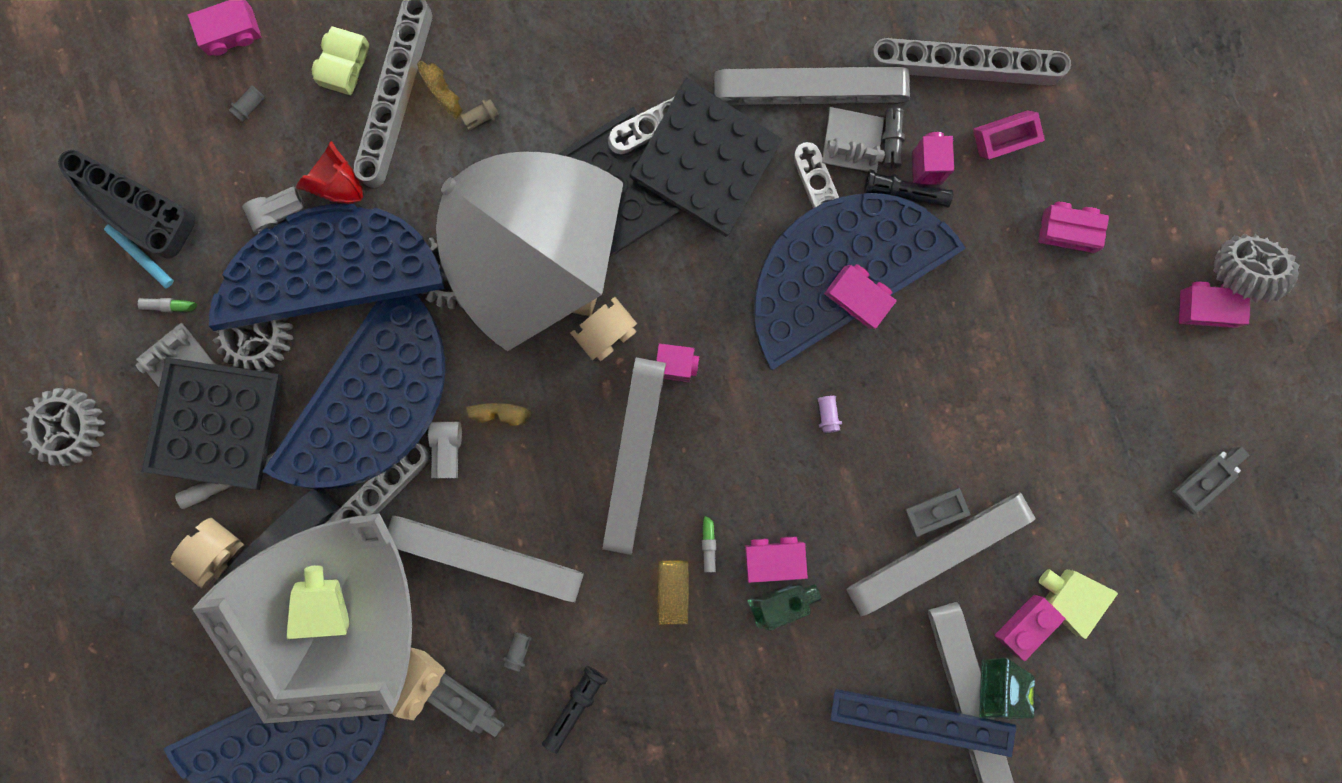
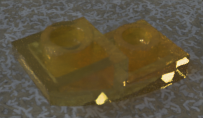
(436, 83)
(508, 413)
(673, 592)

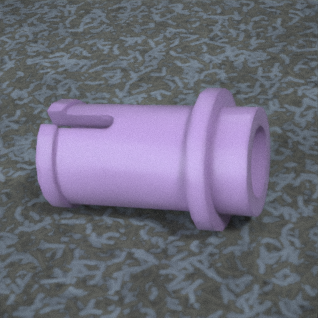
(829, 414)

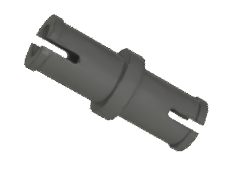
(893, 137)

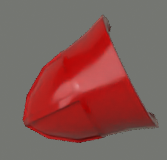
(332, 179)

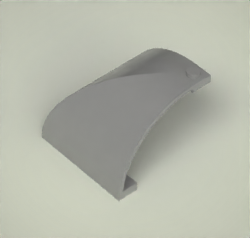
(526, 240)
(323, 674)

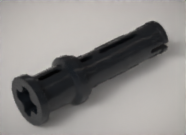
(893, 184)
(581, 697)

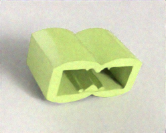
(340, 60)

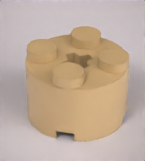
(604, 329)
(206, 553)

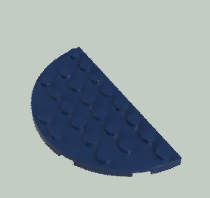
(876, 231)
(323, 263)
(370, 402)
(280, 752)

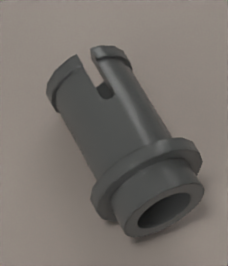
(246, 103)
(517, 652)

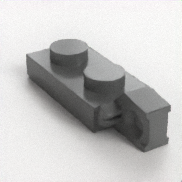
(1210, 479)
(464, 707)

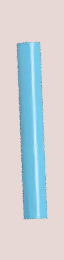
(144, 260)

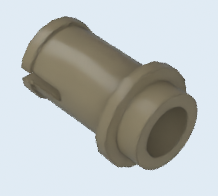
(480, 114)

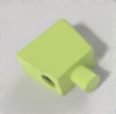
(1077, 599)
(316, 607)

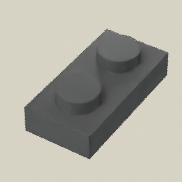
(937, 512)

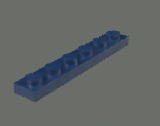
(923, 722)

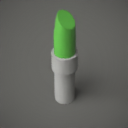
(166, 305)
(708, 545)

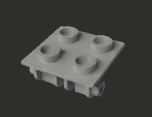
(853, 140)
(176, 344)

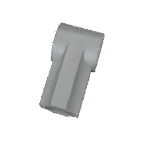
(267, 212)
(444, 440)

